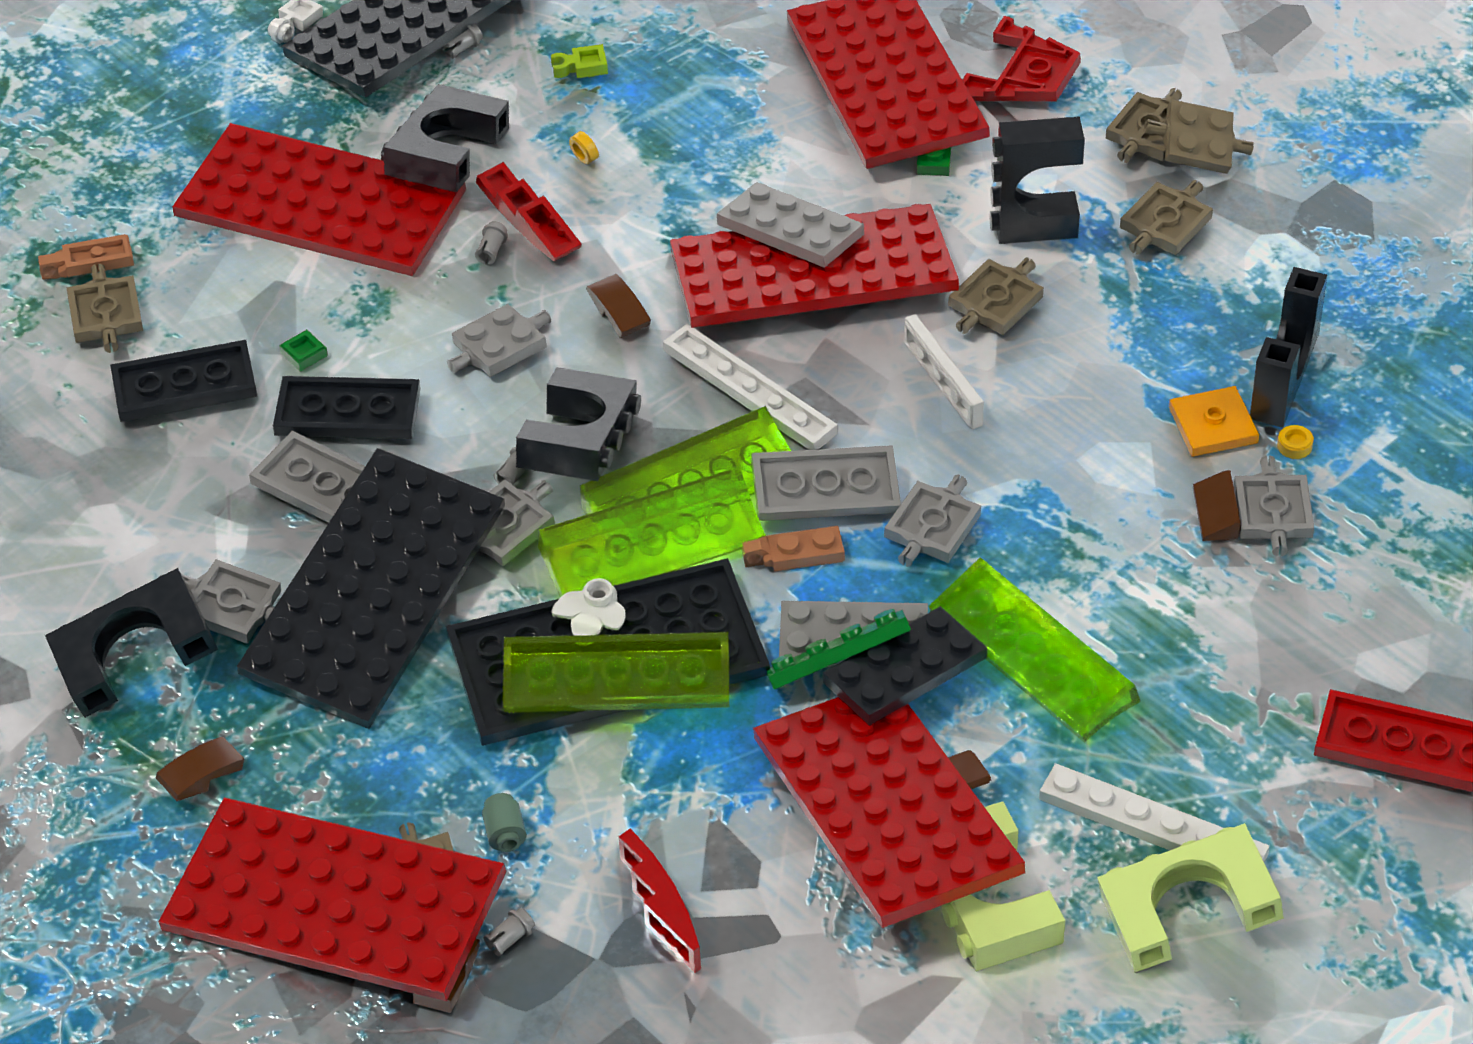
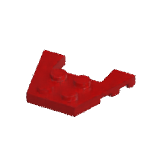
(1035, 71)

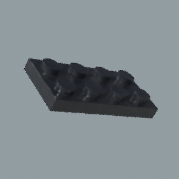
(183, 380)
(347, 407)
(905, 666)

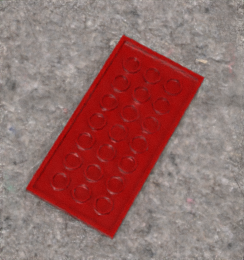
(887, 78)
(316, 200)
(742, 279)
(889, 808)
(334, 898)

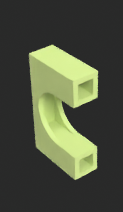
(1223, 859)
(1007, 930)

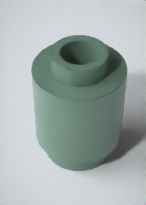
(503, 822)

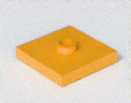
(1213, 421)

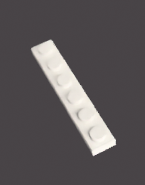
(750, 387)
(1126, 810)

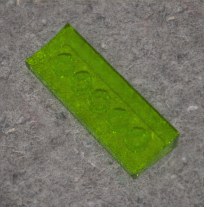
(690, 460)
(652, 533)
(1037, 651)
(616, 672)

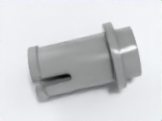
(464, 41)
(493, 236)
(508, 470)
(509, 931)

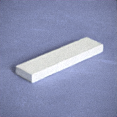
(943, 371)

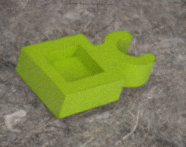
(585, 61)

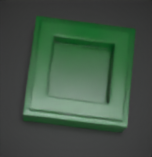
(303, 350)

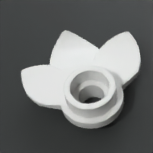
(591, 608)

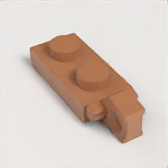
(79, 257)
(795, 549)

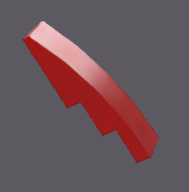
(527, 212)
(663, 906)

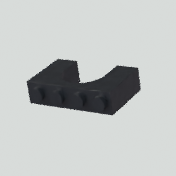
(444, 112)
(1019, 151)
(1286, 357)
(586, 448)
(84, 643)

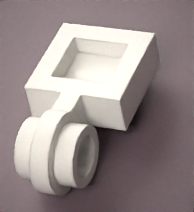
(294, 14)

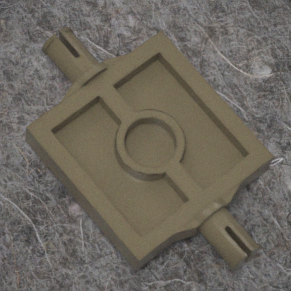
(1129, 124)
(1199, 136)
(1166, 218)
(996, 296)
(104, 308)

